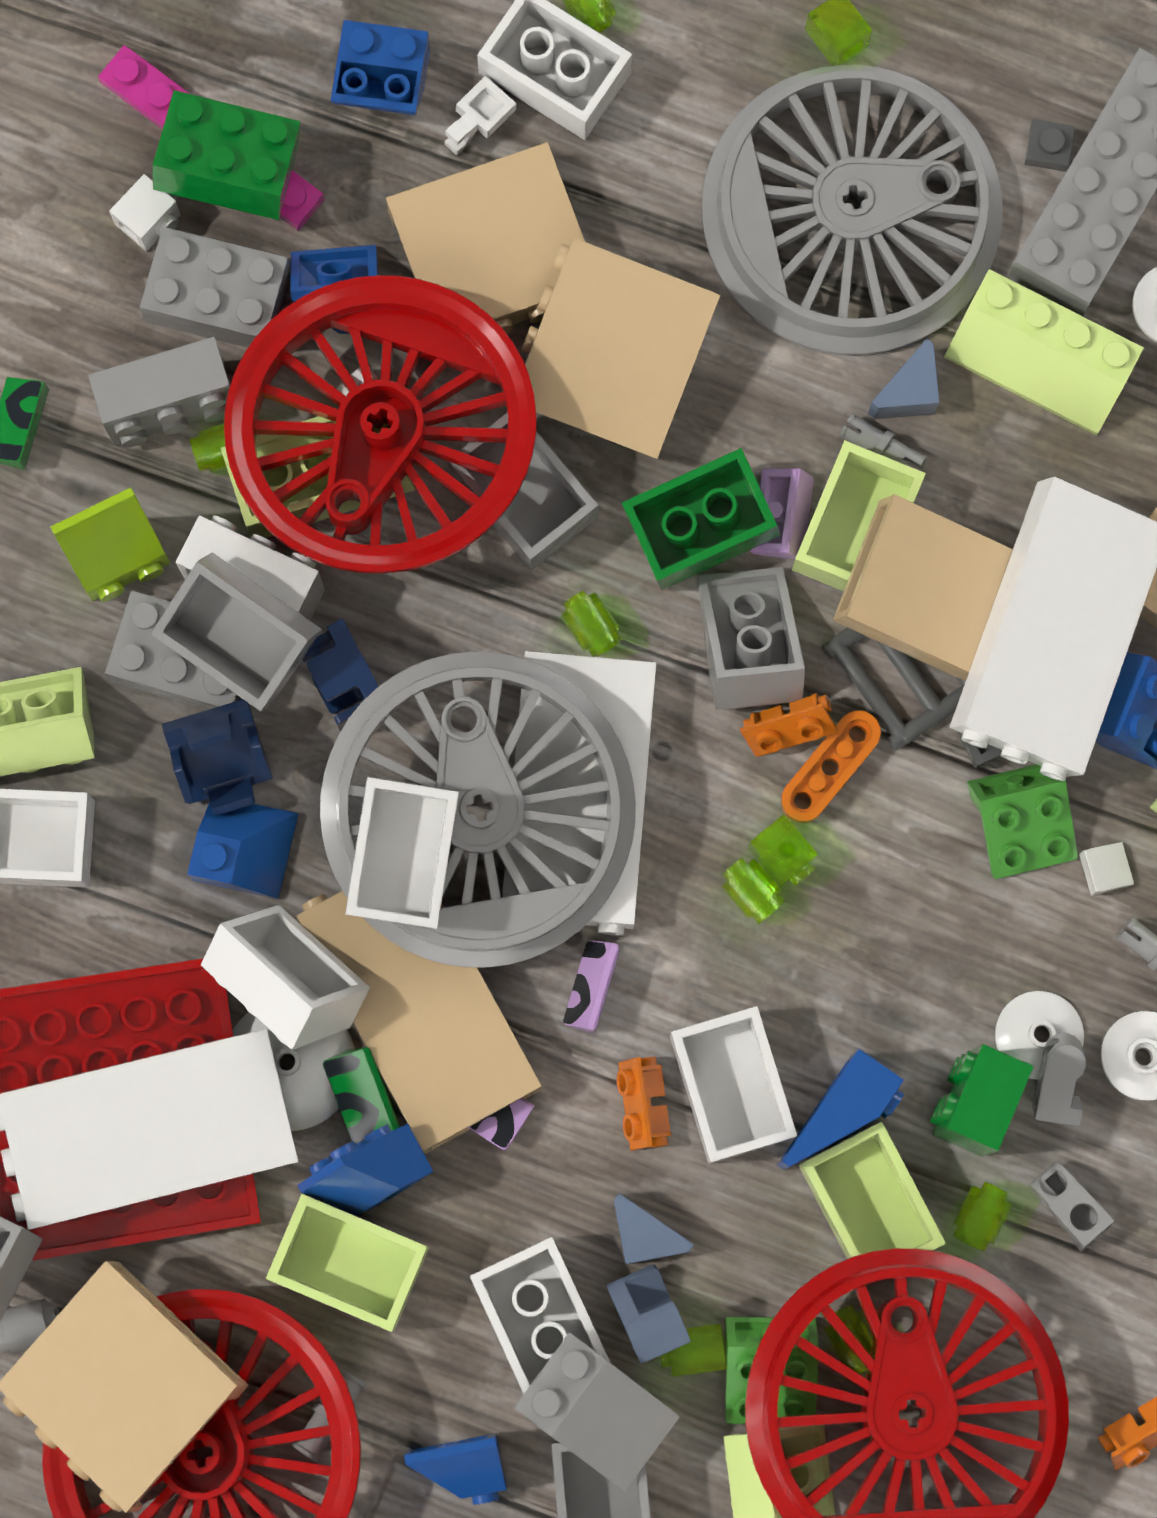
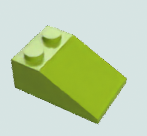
(111, 546)

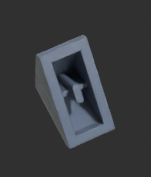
(912, 389)
(644, 1235)

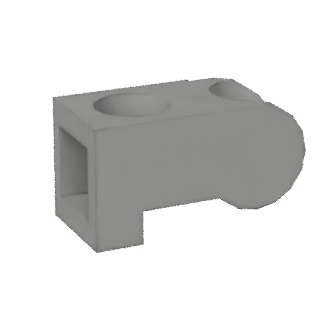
(1060, 1067)
(1071, 1205)

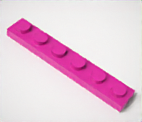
(151, 95)

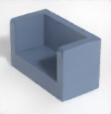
(648, 1313)

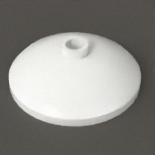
(305, 1086)

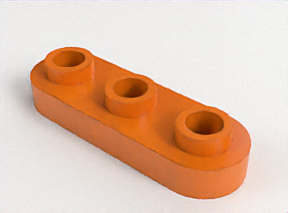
(844, 753)

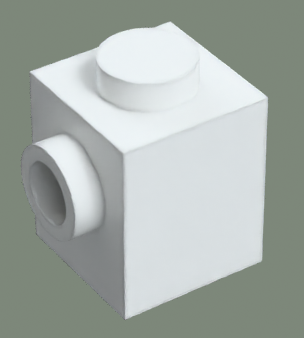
(144, 213)

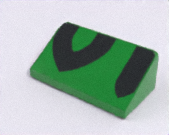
(20, 415)
(359, 1092)

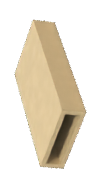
(923, 585)
(427, 1028)

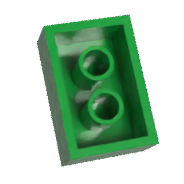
(226, 155)
(701, 519)
(981, 1099)

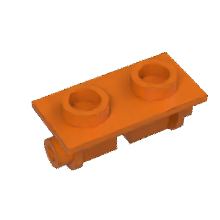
(773, 731)
(639, 1082)
(1129, 1440)

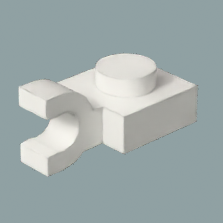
(481, 110)

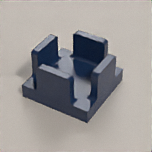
(340, 672)
(218, 756)

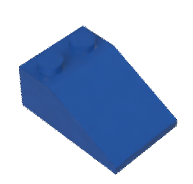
(854, 1099)

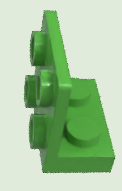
(1024, 820)
(742, 1341)

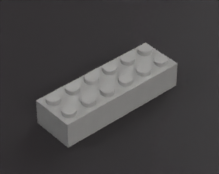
(1097, 197)

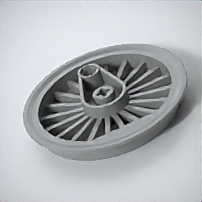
(890, 199)
(475, 765)

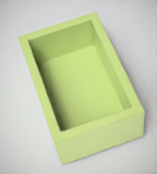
(847, 509)
(870, 1196)
(347, 1263)

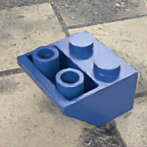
(381, 67)
(1132, 712)
(368, 1172)

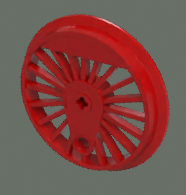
(370, 465)
(902, 1370)
(228, 1431)

